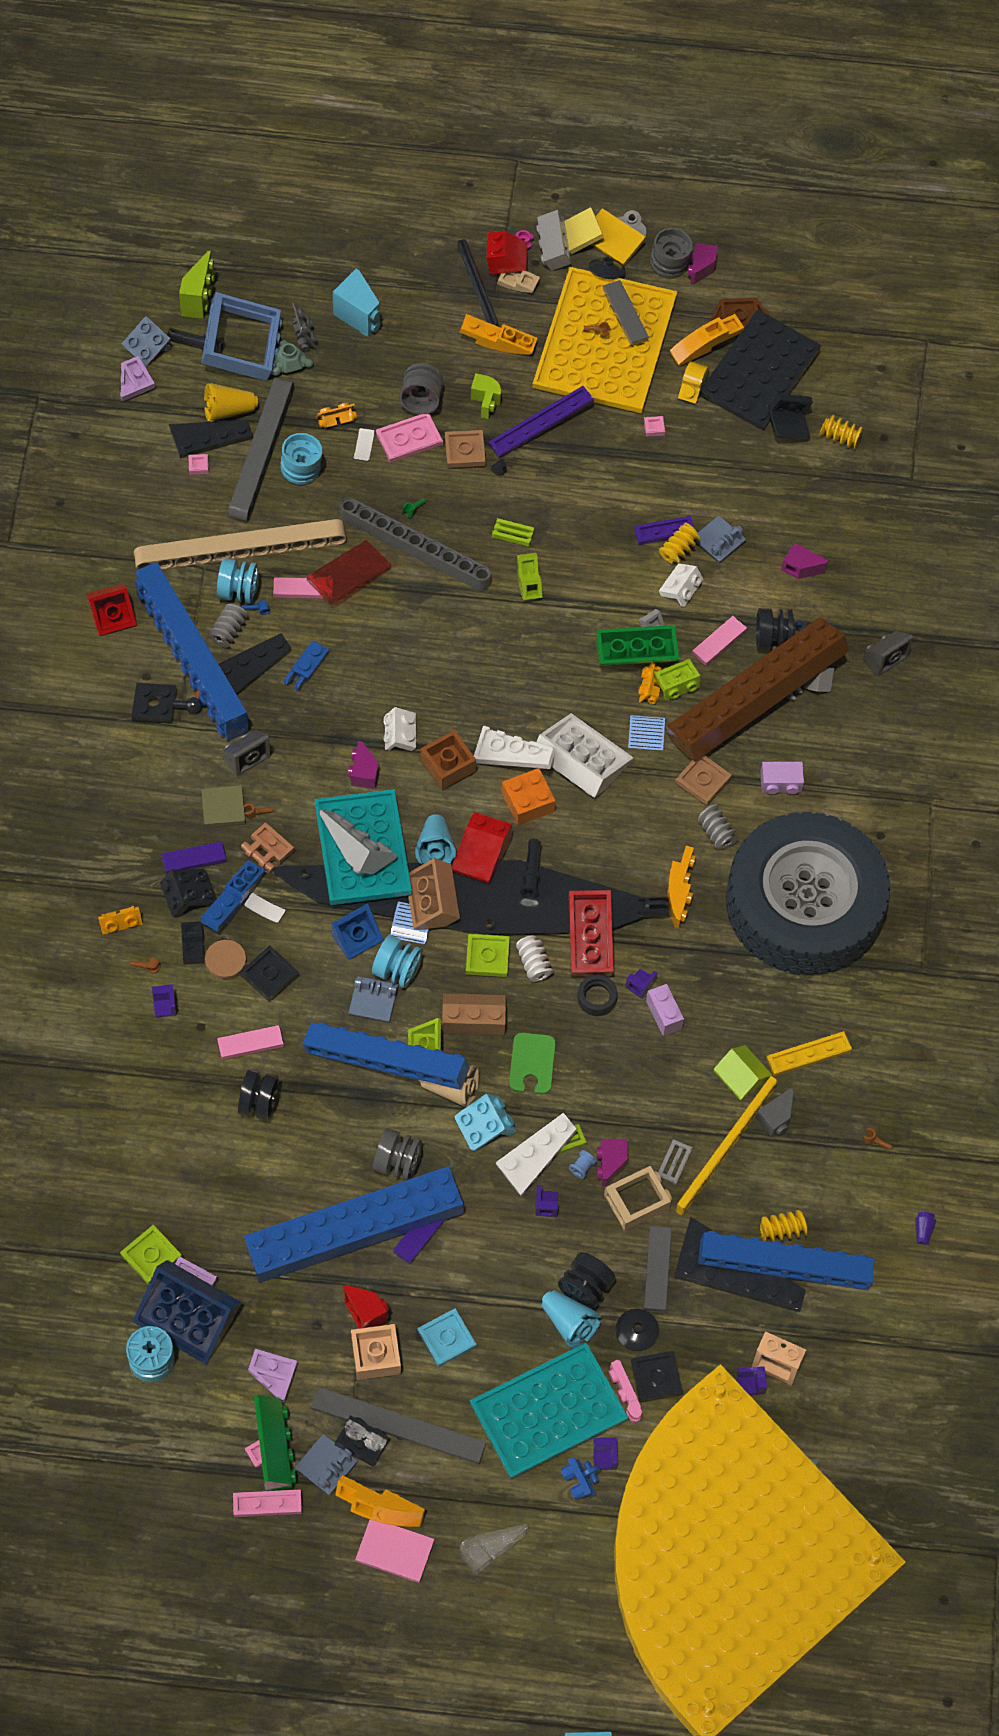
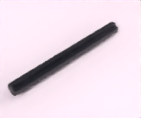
(477, 282)

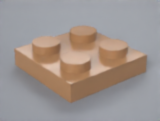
(465, 448)
(703, 779)

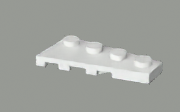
(511, 751)
(531, 1157)

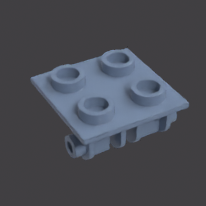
(146, 341)
(720, 538)
(373, 999)
(326, 1464)

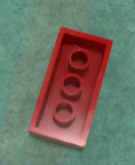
(590, 933)

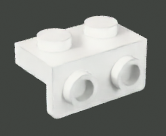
(682, 583)
(400, 729)

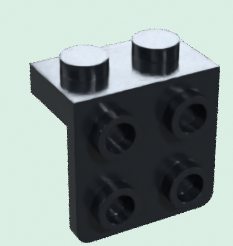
(789, 416)
(186, 889)

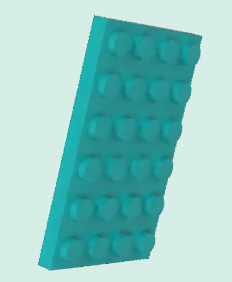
(379, 817)
(548, 1410)

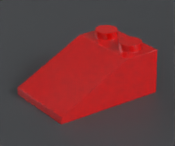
(482, 847)

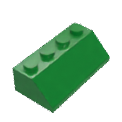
(636, 645)
(273, 1443)

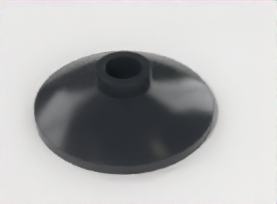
(606, 268)
(637, 1339)

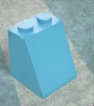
(357, 304)

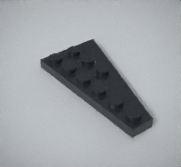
(754, 1286)

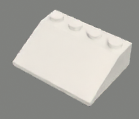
(584, 754)

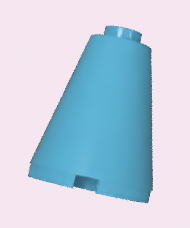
(435, 841)
(571, 1318)

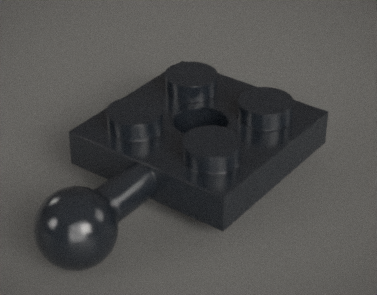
(164, 710)

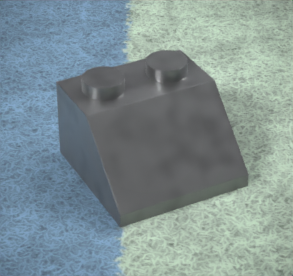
(888, 652)
(247, 752)

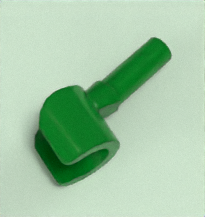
(409, 507)

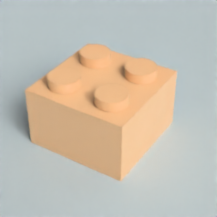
(375, 1352)

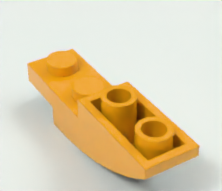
(705, 338)
(501, 339)
(678, 887)
(383, 1508)

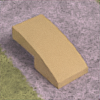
(518, 281)

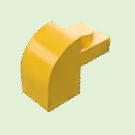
(692, 381)

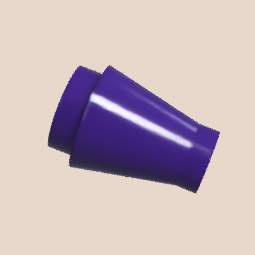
(924, 1227)

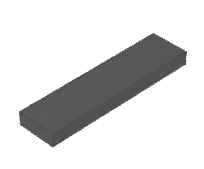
(625, 312)
(657, 1269)

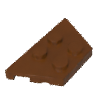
(742, 307)

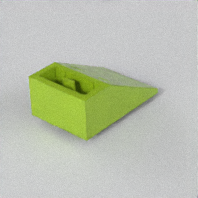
(197, 287)

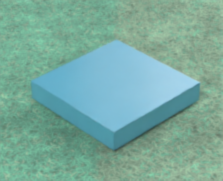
(446, 1337)

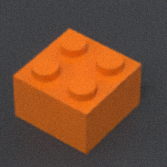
(528, 796)

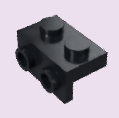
(362, 1440)

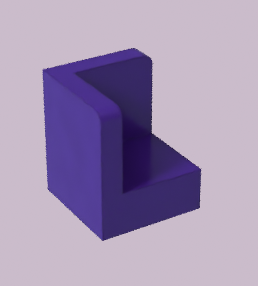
(641, 982)
(164, 1001)
(546, 1203)
(752, 1379)
(605, 1453)

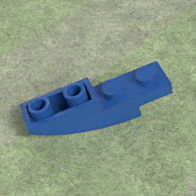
(233, 897)

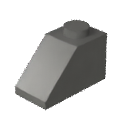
(776, 1114)

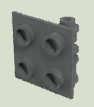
(302, 326)

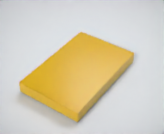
(619, 239)

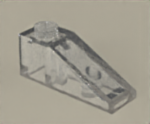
(487, 1547)

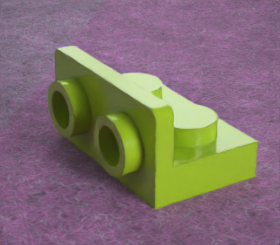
(678, 679)

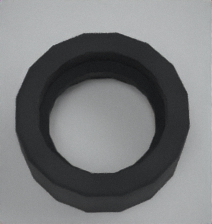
(602, 981)

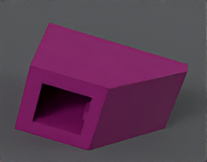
(703, 262)
(803, 563)
(364, 769)
(613, 1159)

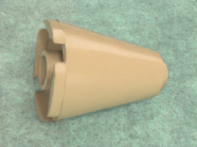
(463, 1096)

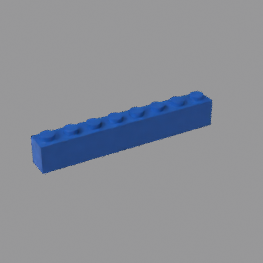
(386, 1055)
(786, 1260)

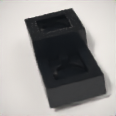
(192, 942)

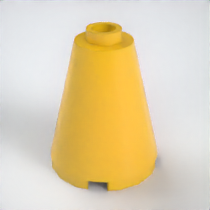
(227, 402)

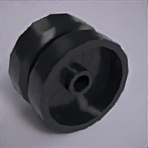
(258, 1094)

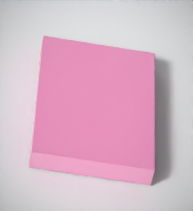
(409, 437)
(395, 1550)

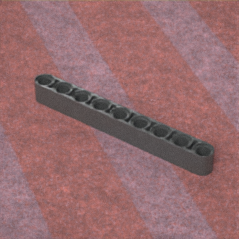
(261, 449)
(421, 550)

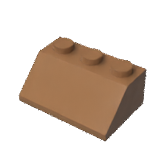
(433, 895)
(473, 1014)

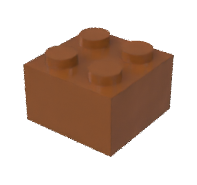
(448, 759)

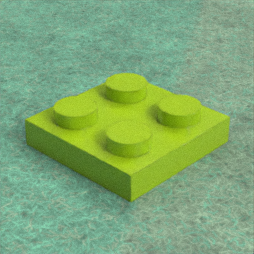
(487, 955)
(148, 1252)

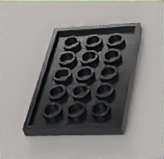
(758, 367)

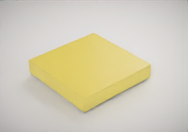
(582, 230)

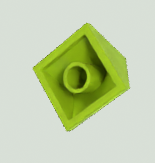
(426, 1035)
(742, 1071)

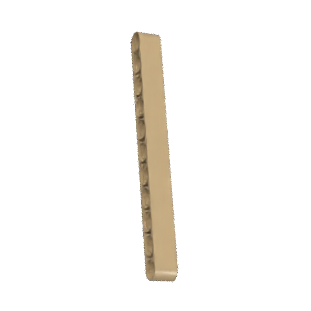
(241, 545)

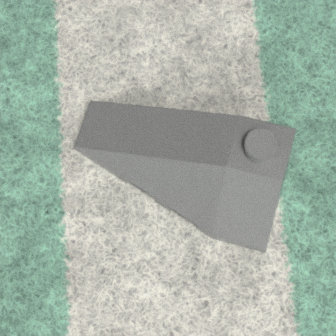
(357, 849)

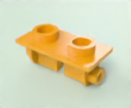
(343, 412)
(647, 689)
(125, 919)

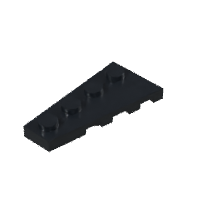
(207, 436)

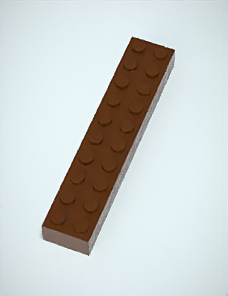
(757, 689)

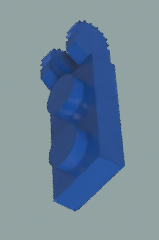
(307, 664)

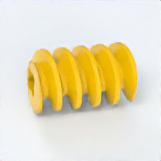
(841, 431)
(679, 543)
(783, 1225)

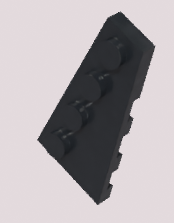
(253, 662)

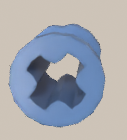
(582, 1164)

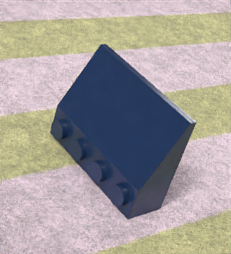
(187, 1310)

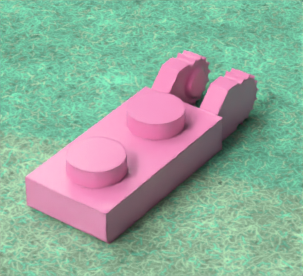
(625, 1392)

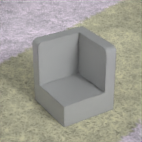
(821, 682)

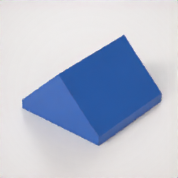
(356, 932)

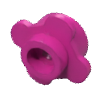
(525, 235)

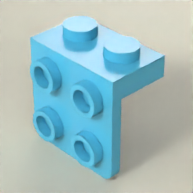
(484, 1121)

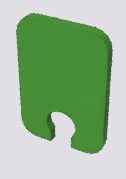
(532, 1057)

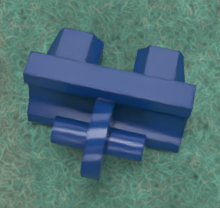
(575, 1469)

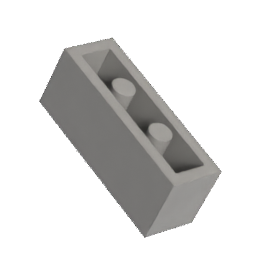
(553, 240)

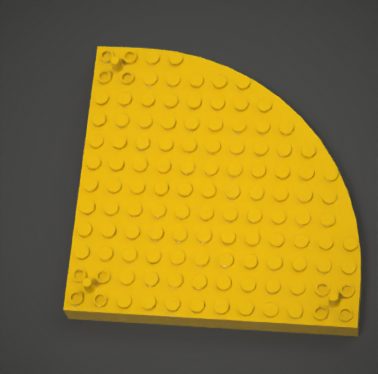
(734, 1556)

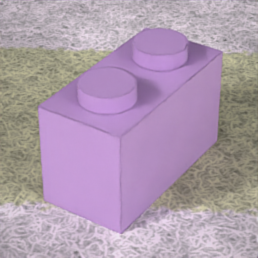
(782, 777)
(664, 1010)

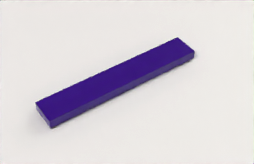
(541, 422)

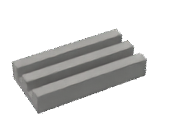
(667, 1178)

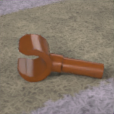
(602, 327)
(250, 815)
(152, 966)
(870, 1140)

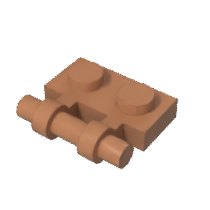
(272, 843)

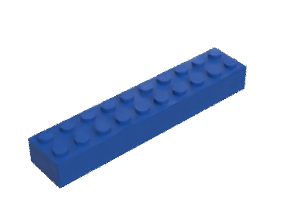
(192, 652)
(353, 1224)

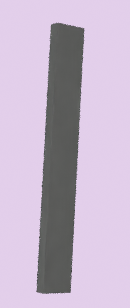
(400, 1425)

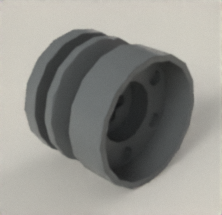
(671, 252)
(421, 388)
(397, 1154)

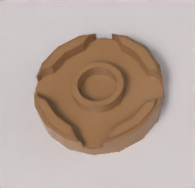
(225, 959)

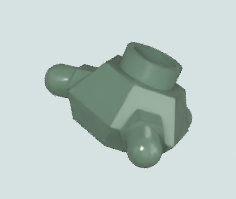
(289, 359)

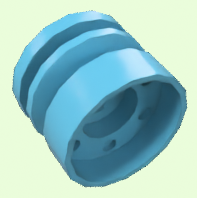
(301, 458)
(236, 580)
(399, 962)
(154, 1365)

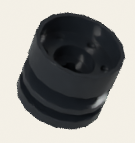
(773, 628)
(586, 1280)

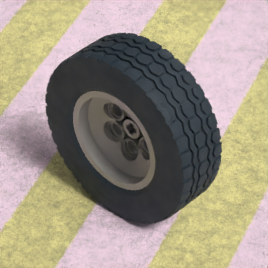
(827, 855)

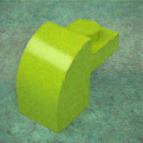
(487, 391)
(529, 577)

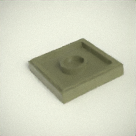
(223, 806)

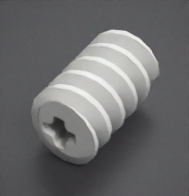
(533, 958)

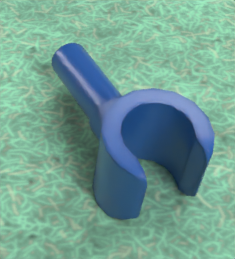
(262, 606)

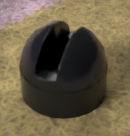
(499, 467)

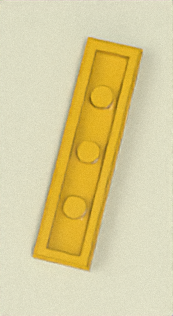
(809, 1053)

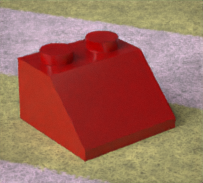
(505, 253)
(111, 609)
(365, 1307)

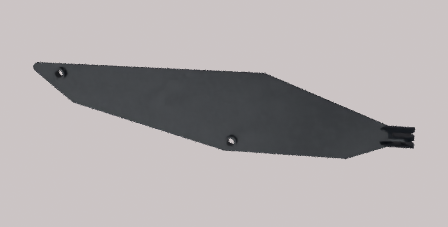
(497, 901)

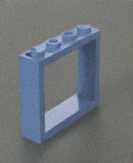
(250, 310)

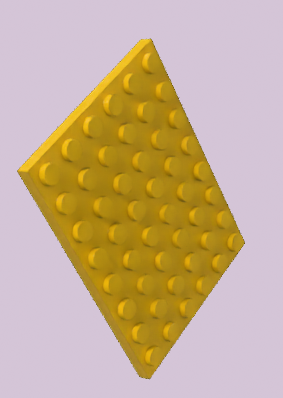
(607, 365)

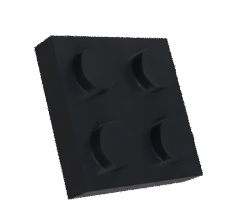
(269, 973)
(656, 1376)

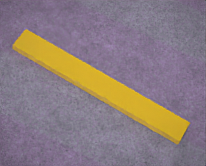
(726, 1146)

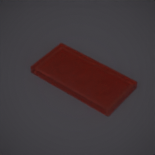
(348, 572)

